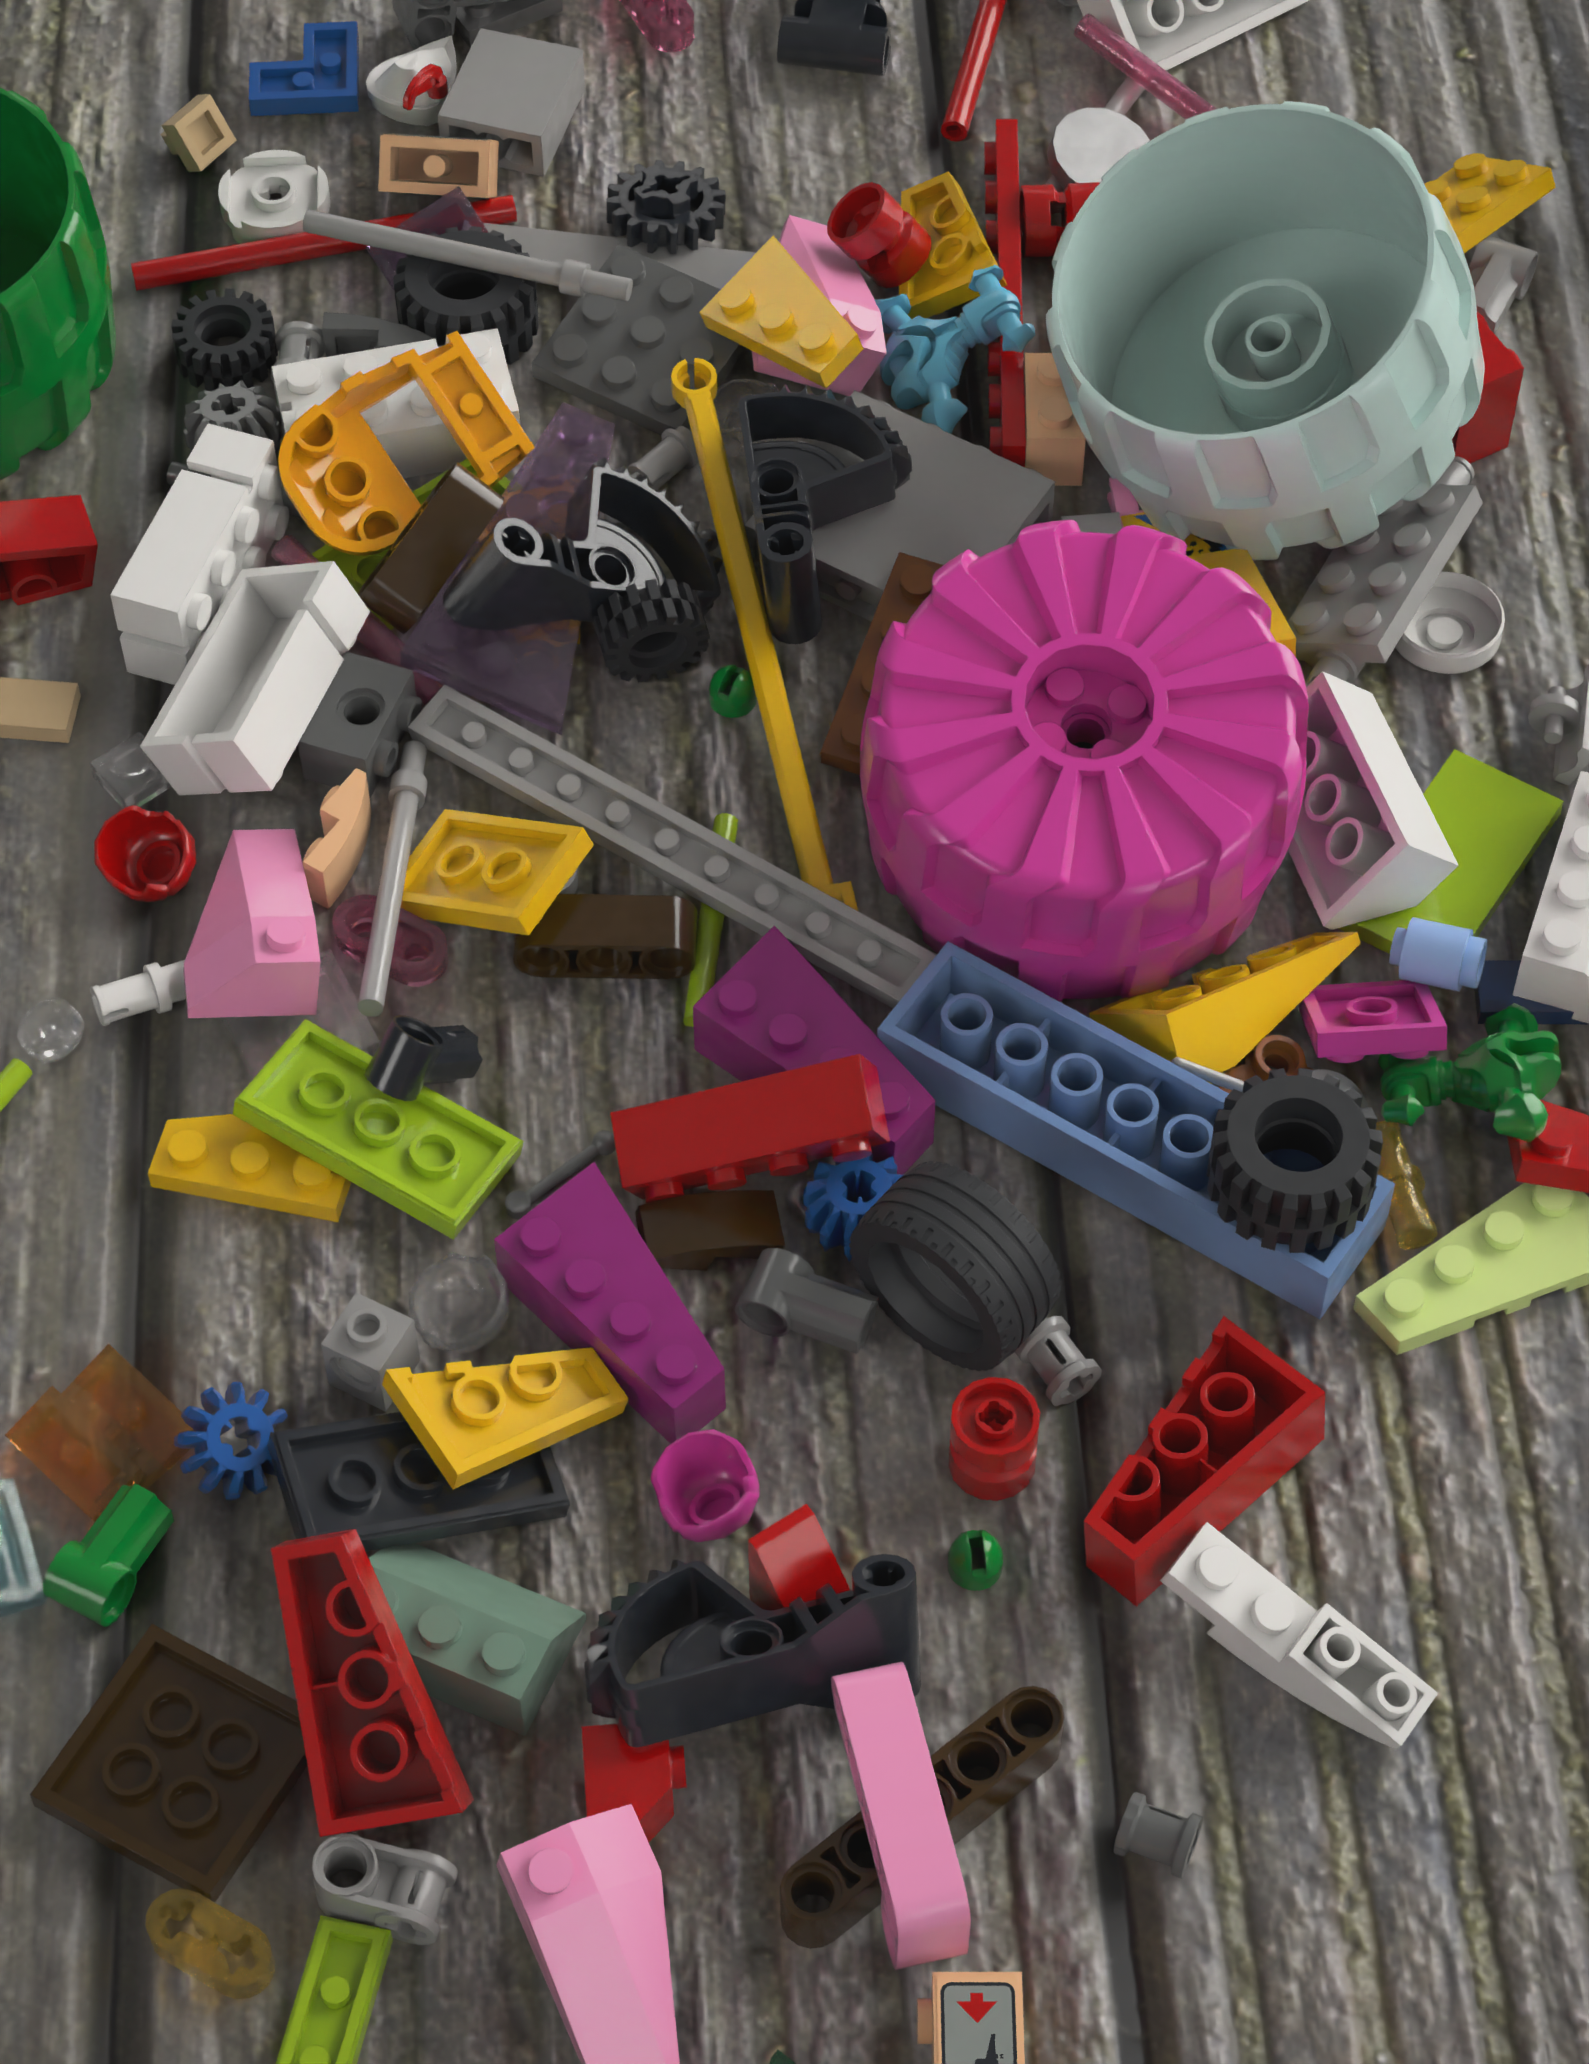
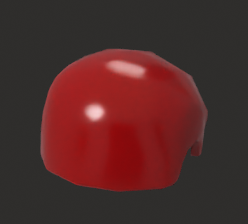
(145, 853)

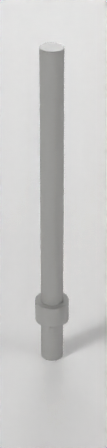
(571, 277)
(406, 796)

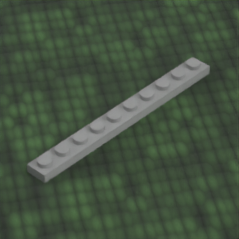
(671, 846)

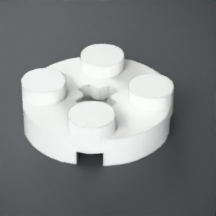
(247, 194)

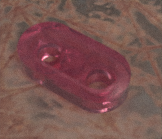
(413, 940)

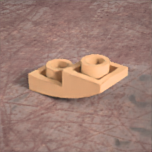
(346, 828)

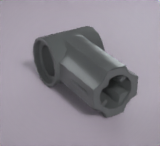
(789, 1296)

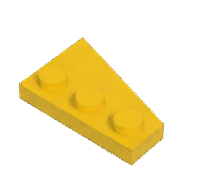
(955, 247)
(783, 317)

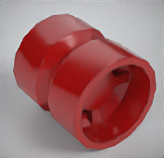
(1036, 207)
(879, 235)
(993, 1438)

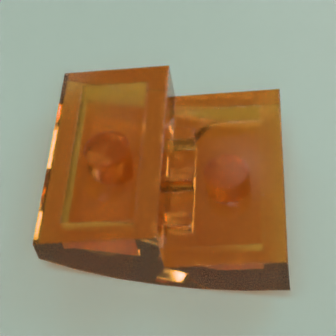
(101, 1432)

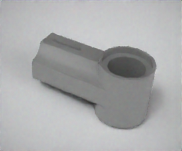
(1499, 276)

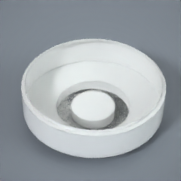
(1454, 626)

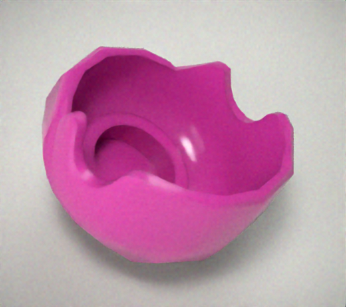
(705, 1485)

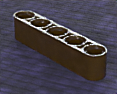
(967, 1803)

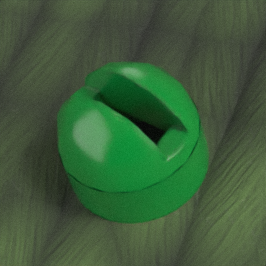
(742, 694)
(961, 1563)

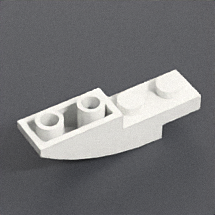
(1293, 1645)

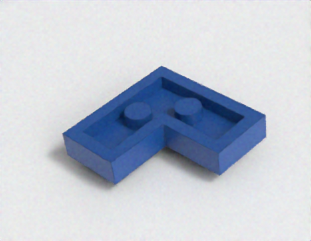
(317, 84)

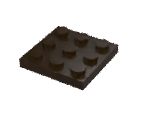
(178, 1764)

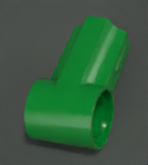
(101, 1570)

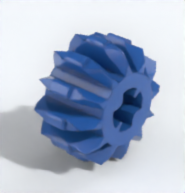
(843, 1196)
(218, 1457)

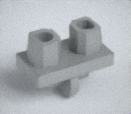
(1565, 722)

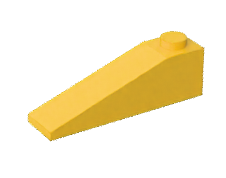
(1228, 1006)

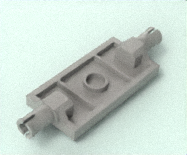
(1379, 581)

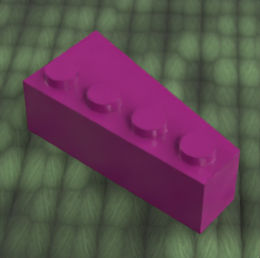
(783, 1016)
(601, 1288)

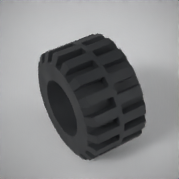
(453, 297)
(1300, 1116)

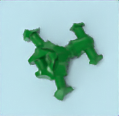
(1496, 1074)

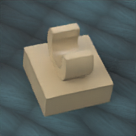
(197, 133)

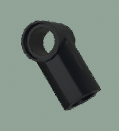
(421, 1055)

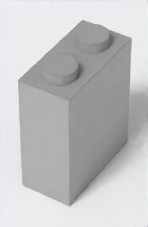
(517, 95)

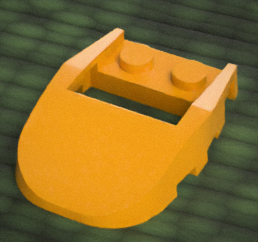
(345, 477)

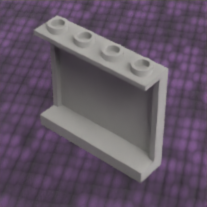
(952, 503)

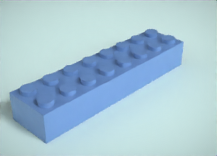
(1100, 1116)

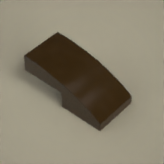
(698, 1227)

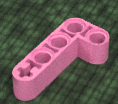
(903, 1816)

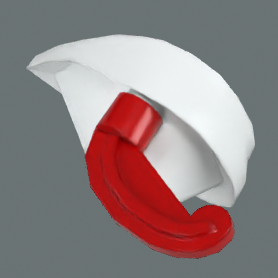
(414, 83)

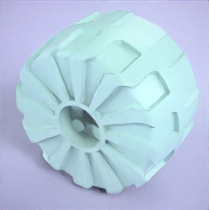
(1267, 328)

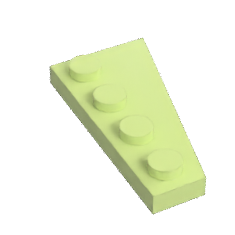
(1490, 1264)

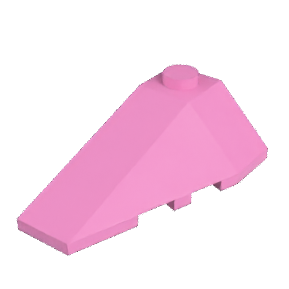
(847, 291)
(256, 934)
(599, 1935)

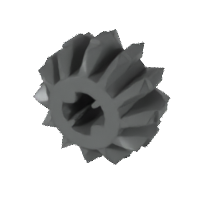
(236, 409)

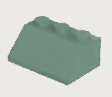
(476, 1634)

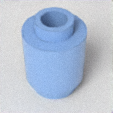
(1438, 954)

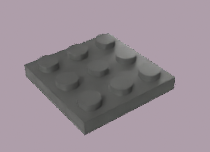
(626, 350)

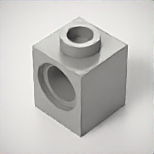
(364, 1345)

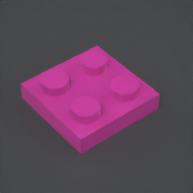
(1373, 1020)

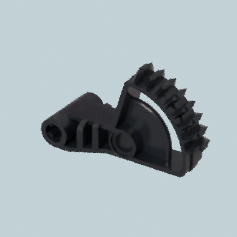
(836, 36)
(807, 487)
(543, 579)
(742, 1657)

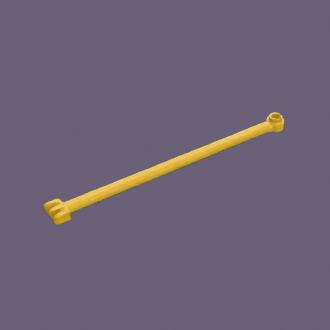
(755, 629)

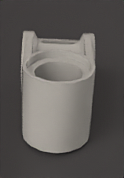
(397, 1890)

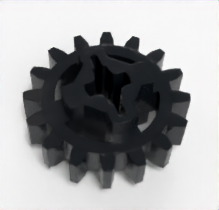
(665, 206)

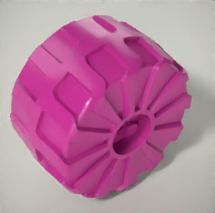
(1066, 858)

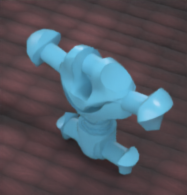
(929, 354)

